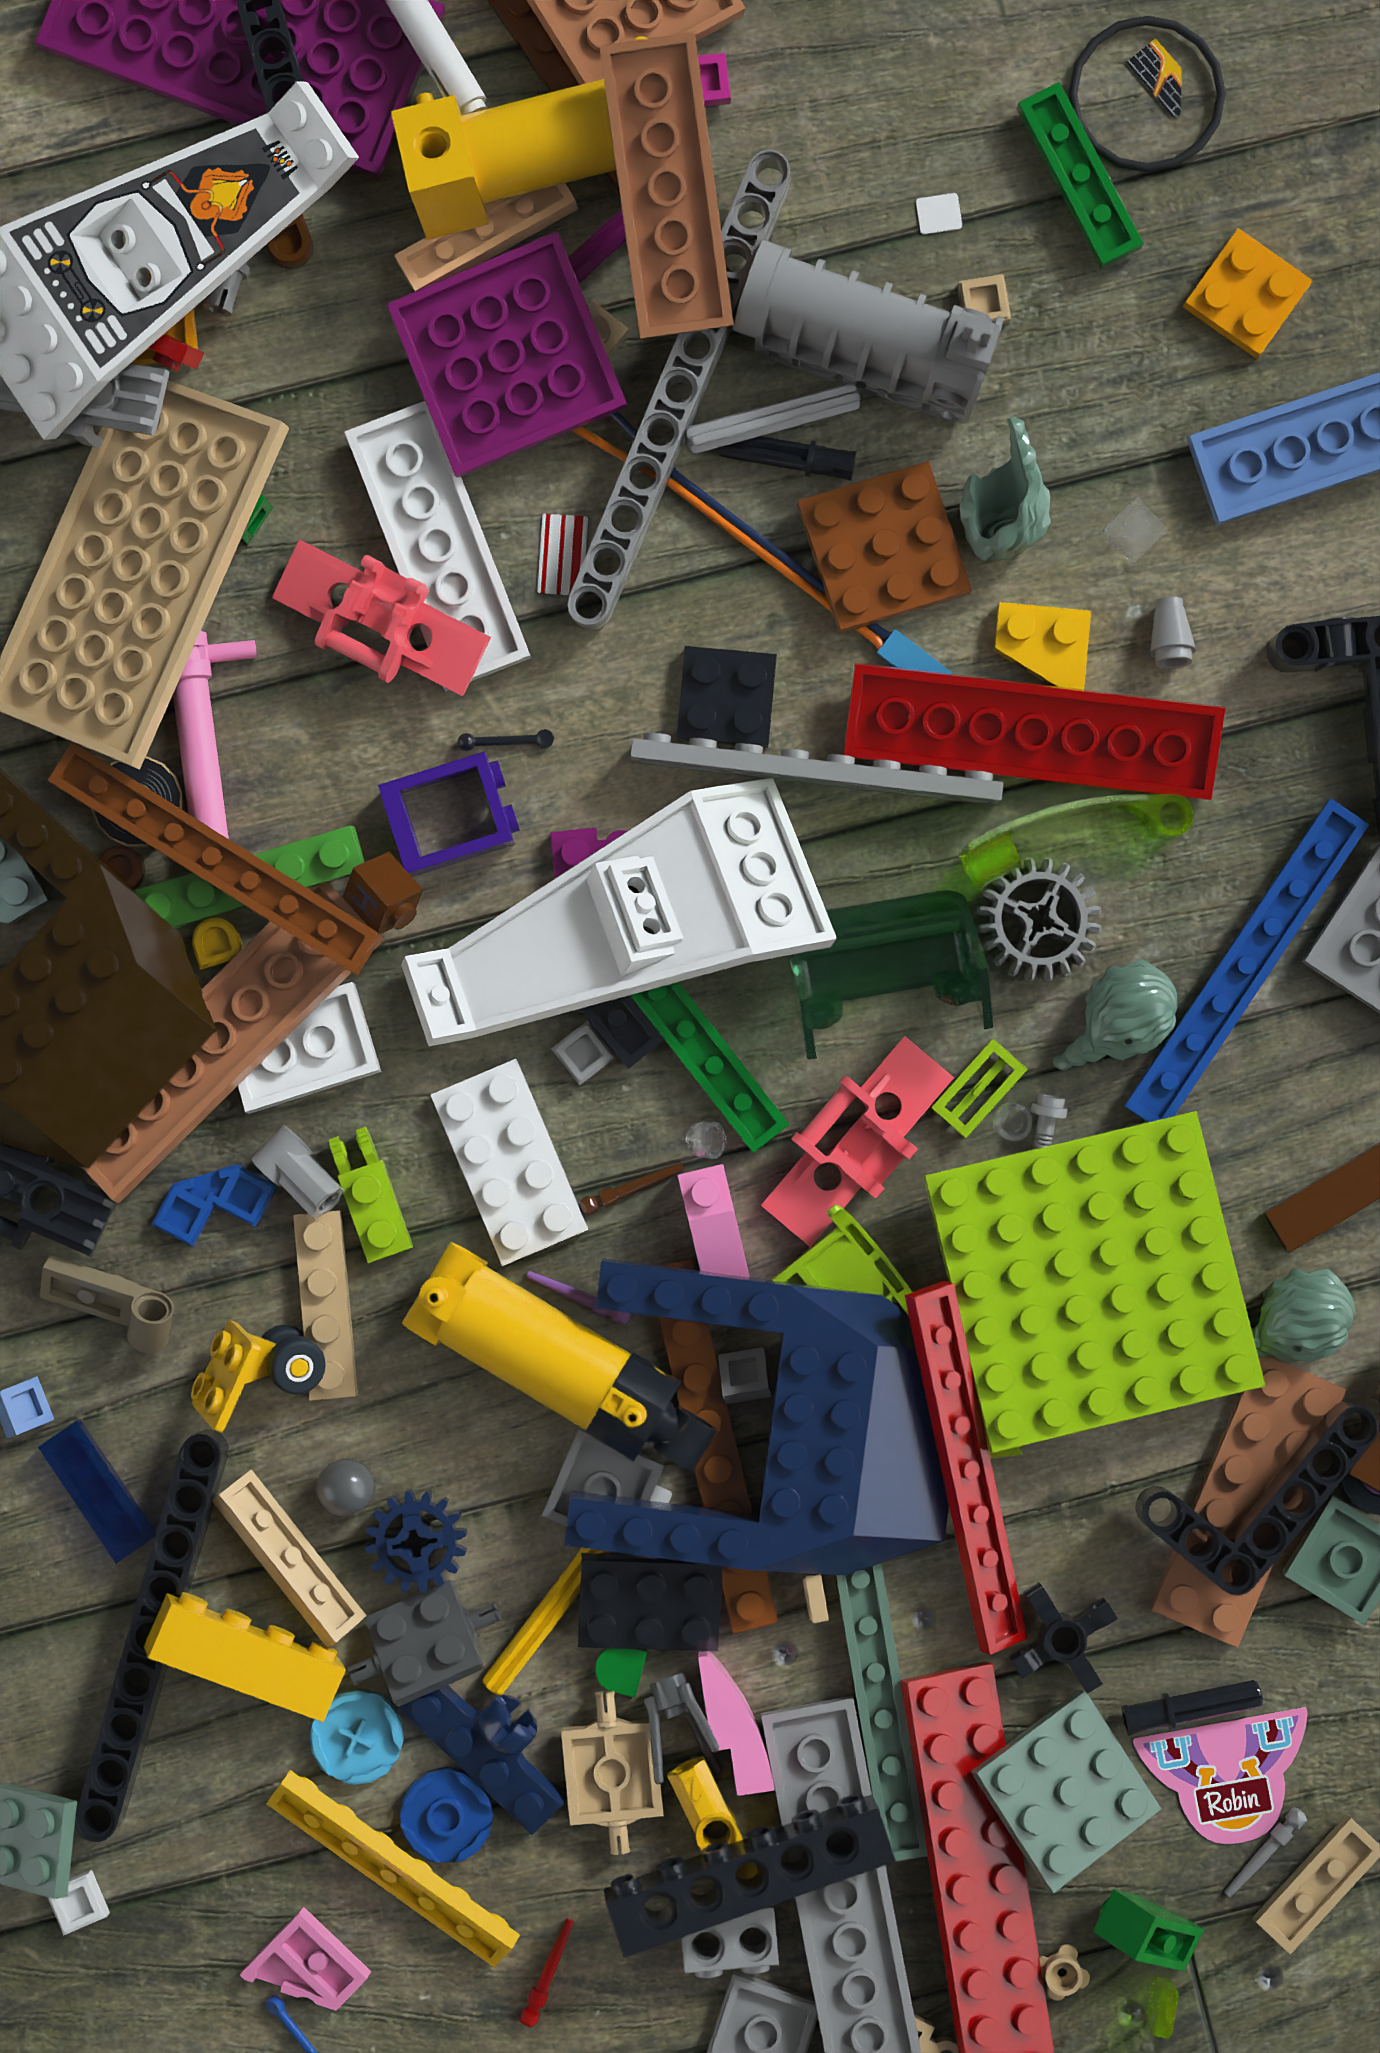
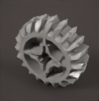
(1058, 930)

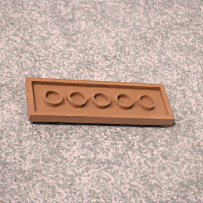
(666, 184)
(1254, 1447)

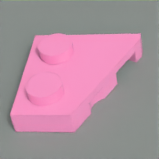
(308, 1963)

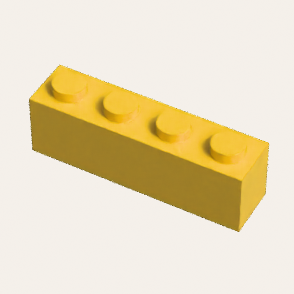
(244, 1656)

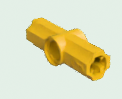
(704, 1804)

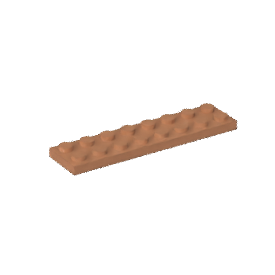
(254, 1009)

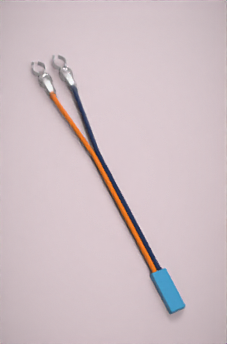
(897, 649)

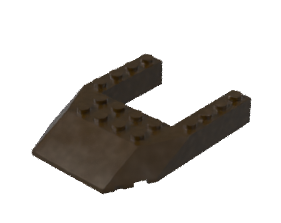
(93, 1003)

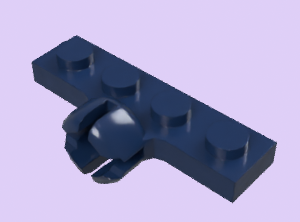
(490, 1750)

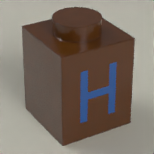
(383, 893)

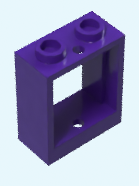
(403, 828)

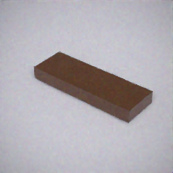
(1327, 1200)

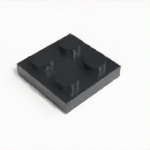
(726, 696)

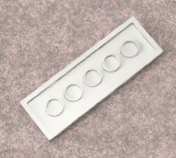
(435, 529)

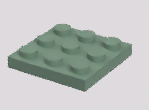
(1066, 1791)

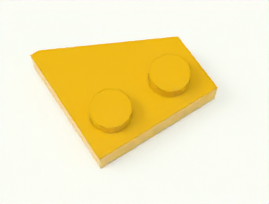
(1045, 641)

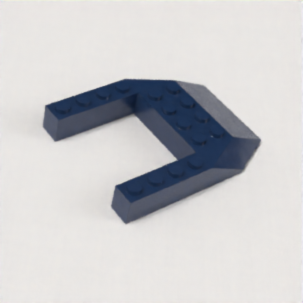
(848, 1438)

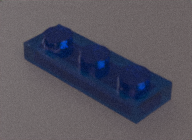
(98, 1491)

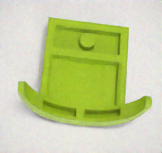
(847, 1261)

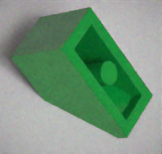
(1147, 1931)

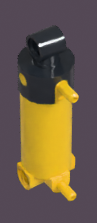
(555, 1360)

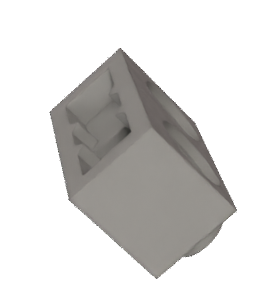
(730, 1950)

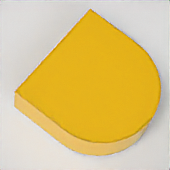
(215, 943)

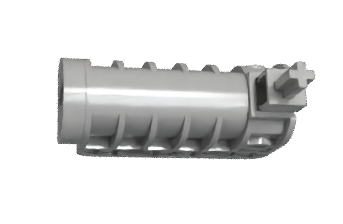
(866, 334)

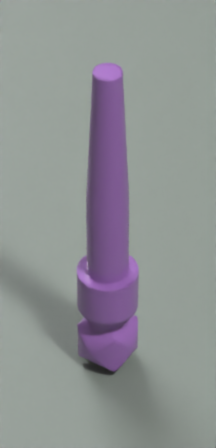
(577, 1296)

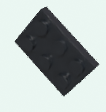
(648, 1603)

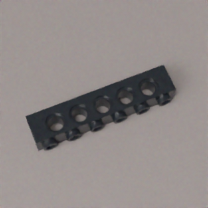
(735, 1897)

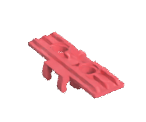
(385, 604)
(867, 1149)

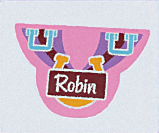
(1228, 1771)

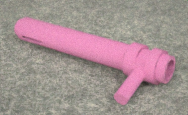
(197, 731)

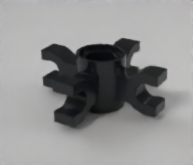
(1087, 1622)

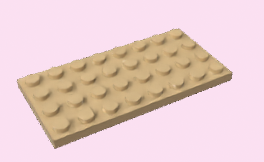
(135, 573)

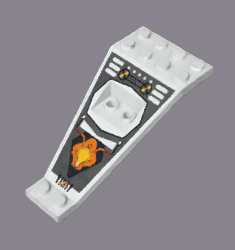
(83, 300)

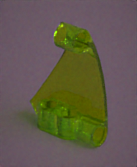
(995, 855)

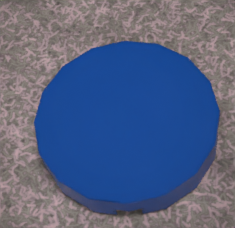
(446, 1815)

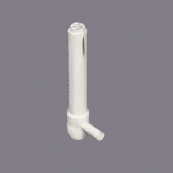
(438, 53)

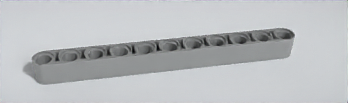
(678, 416)

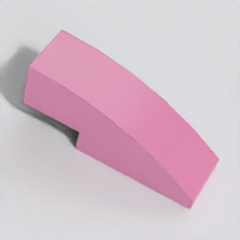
(735, 1727)

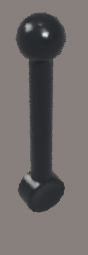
(543, 739)

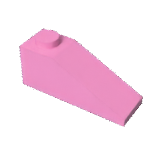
(713, 1221)

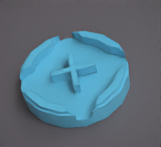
(358, 1737)

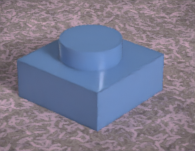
(23, 1407)

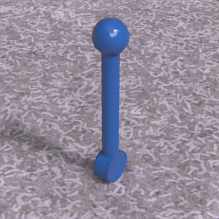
(277, 2008)

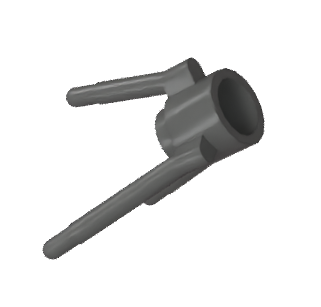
(675, 1698)

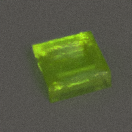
(1162, 2007)

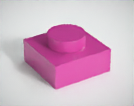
(714, 79)

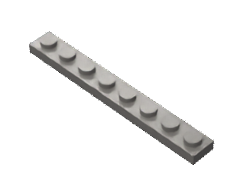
(836, 771)

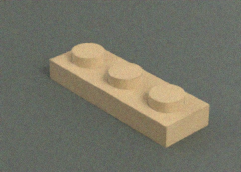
(1318, 1884)

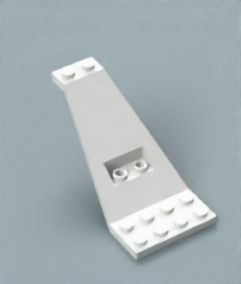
(713, 883)

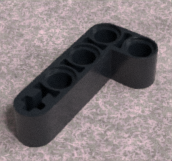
(273, 78)

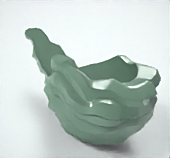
(1009, 505)
(1125, 1015)
(1304, 1317)

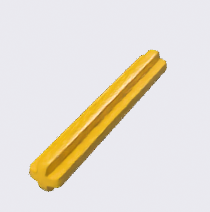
(536, 1627)

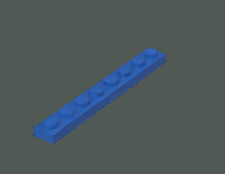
(1246, 963)

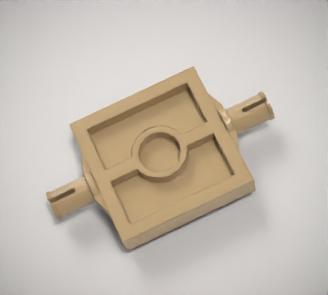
(610, 1773)

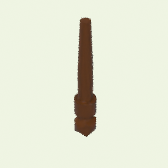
(609, 1196)

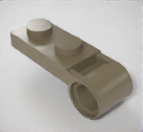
(112, 1298)

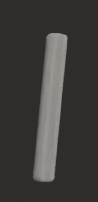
(772, 418)

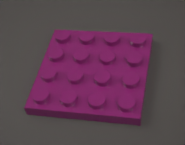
(507, 355)

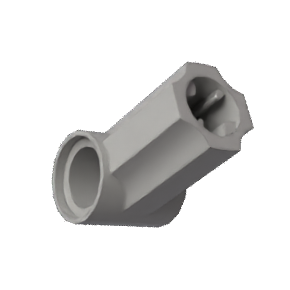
(289, 1164)

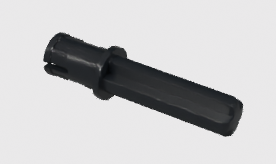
(794, 456)
(1191, 1707)

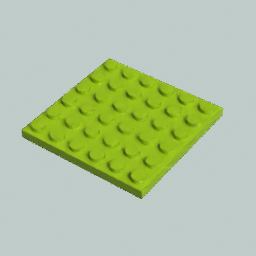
(1094, 1281)

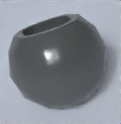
(345, 1487)

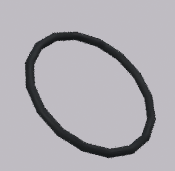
(1208, 55)

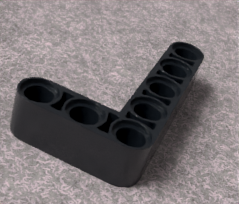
(1268, 1506)

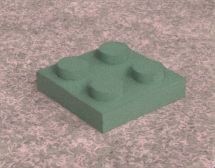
(1339, 1559)
(35, 1840)

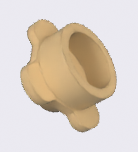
(1075, 1976)

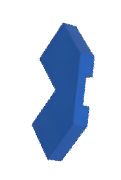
(194, 1200)

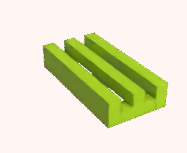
(952, 1117)

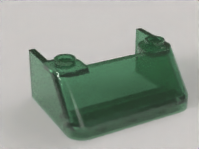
(891, 950)

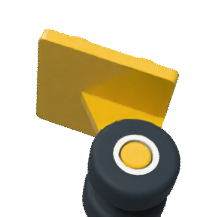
(240, 1358)

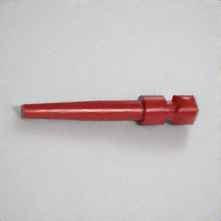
(538, 1994)

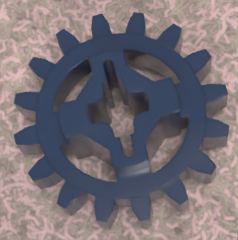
(419, 1561)

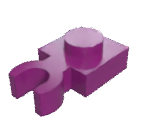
(576, 845)

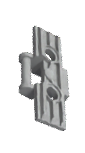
(126, 403)

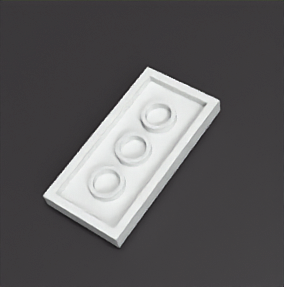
(509, 1162)

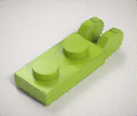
(371, 1200)

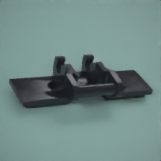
(80, 1208)

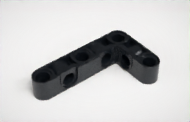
(1336, 644)

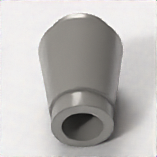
(1171, 635)

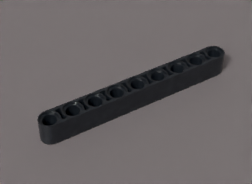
(124, 1697)

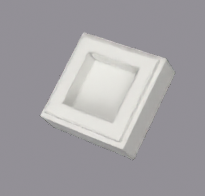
(81, 1905)

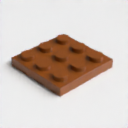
(884, 547)

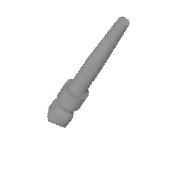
(1280, 1835)

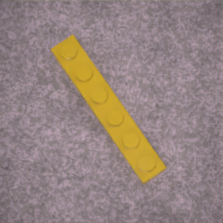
(393, 1869)

